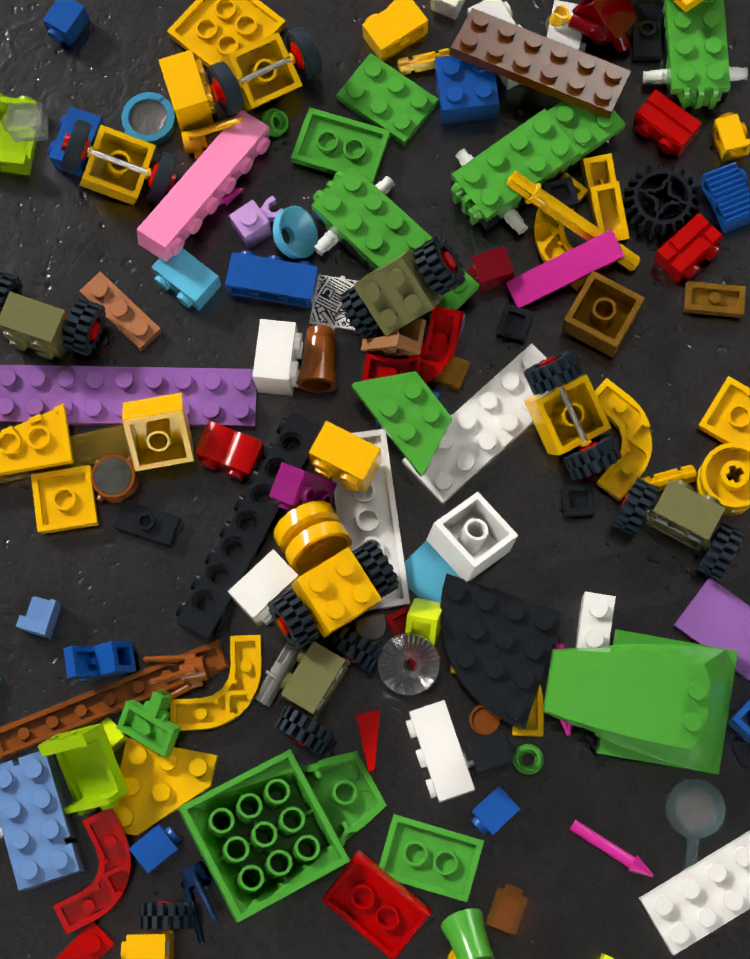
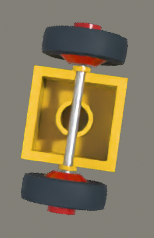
(264, 70)
(118, 164)

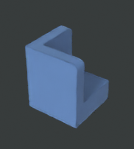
(40, 617)

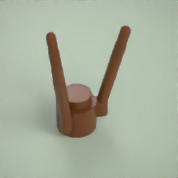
(192, 671)

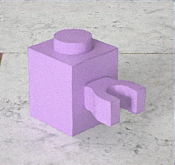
(253, 223)

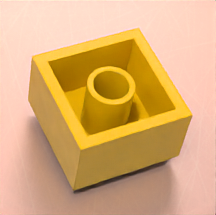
(188, 90)
(158, 431)
(345, 458)

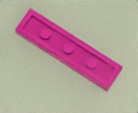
(565, 269)

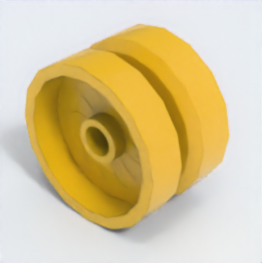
(723, 462)
(311, 535)

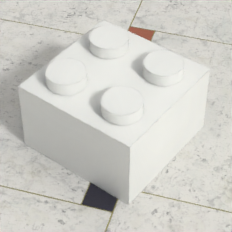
(277, 356)
(471, 537)
(261, 585)

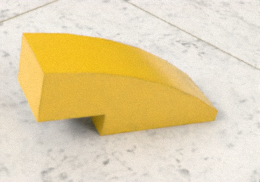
(604, 195)

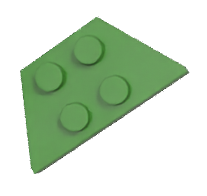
(407, 414)

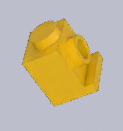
(730, 136)

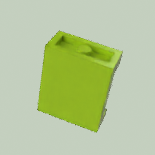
(14, 156)
(87, 768)

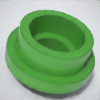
(276, 120)
(535, 752)

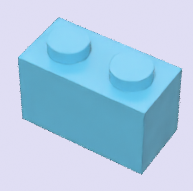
(187, 278)

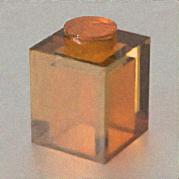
(507, 909)

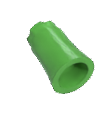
(467, 934)

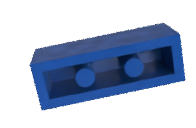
(272, 279)

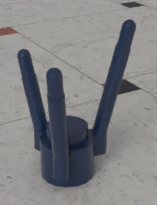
(197, 879)

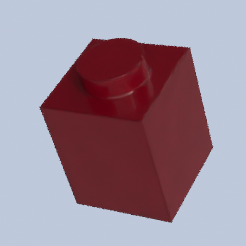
(491, 269)

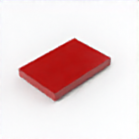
(376, 905)

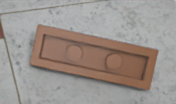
(121, 311)

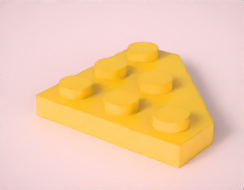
(160, 783)

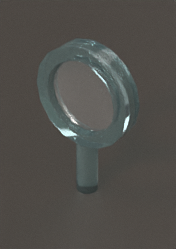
(695, 812)

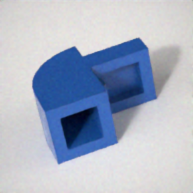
(99, 661)

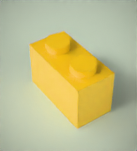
(394, 28)

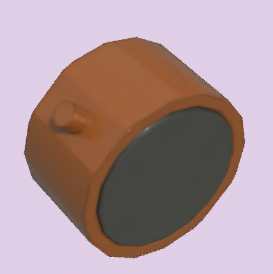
(114, 478)

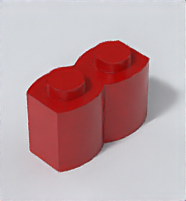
(229, 450)

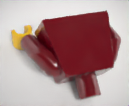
(599, 20)

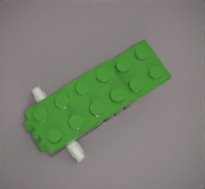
(695, 56)
(538, 150)
(373, 226)

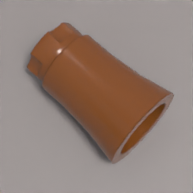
(318, 361)

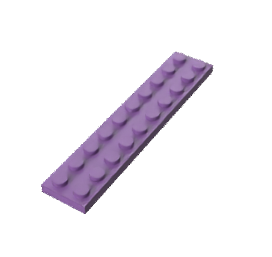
(98, 392)

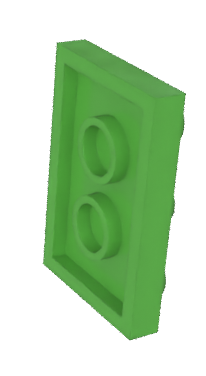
(387, 99)
(337, 143)
(431, 857)

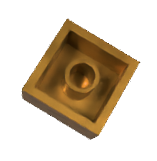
(602, 314)

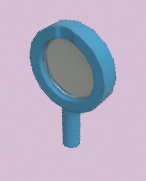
(149, 118)

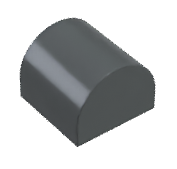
(372, 627)

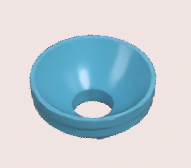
(301, 230)

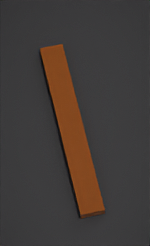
(100, 703)

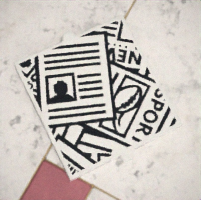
(327, 303)

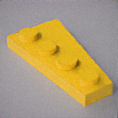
(36, 443)

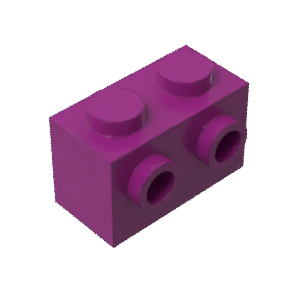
(299, 487)

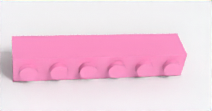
(203, 187)

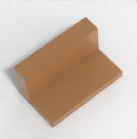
(401, 343)

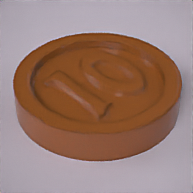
(483, 721)

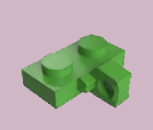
(150, 723)

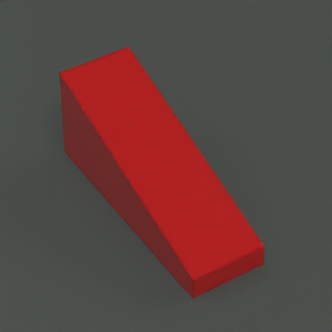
(369, 727)

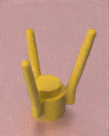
(196, 139)

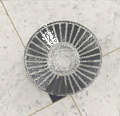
(392, 664)

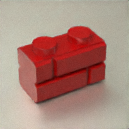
(666, 124)
(688, 248)

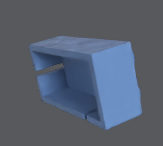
(36, 822)

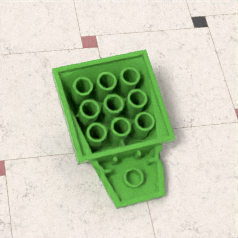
(646, 698)
(280, 826)

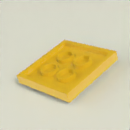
(223, 26)

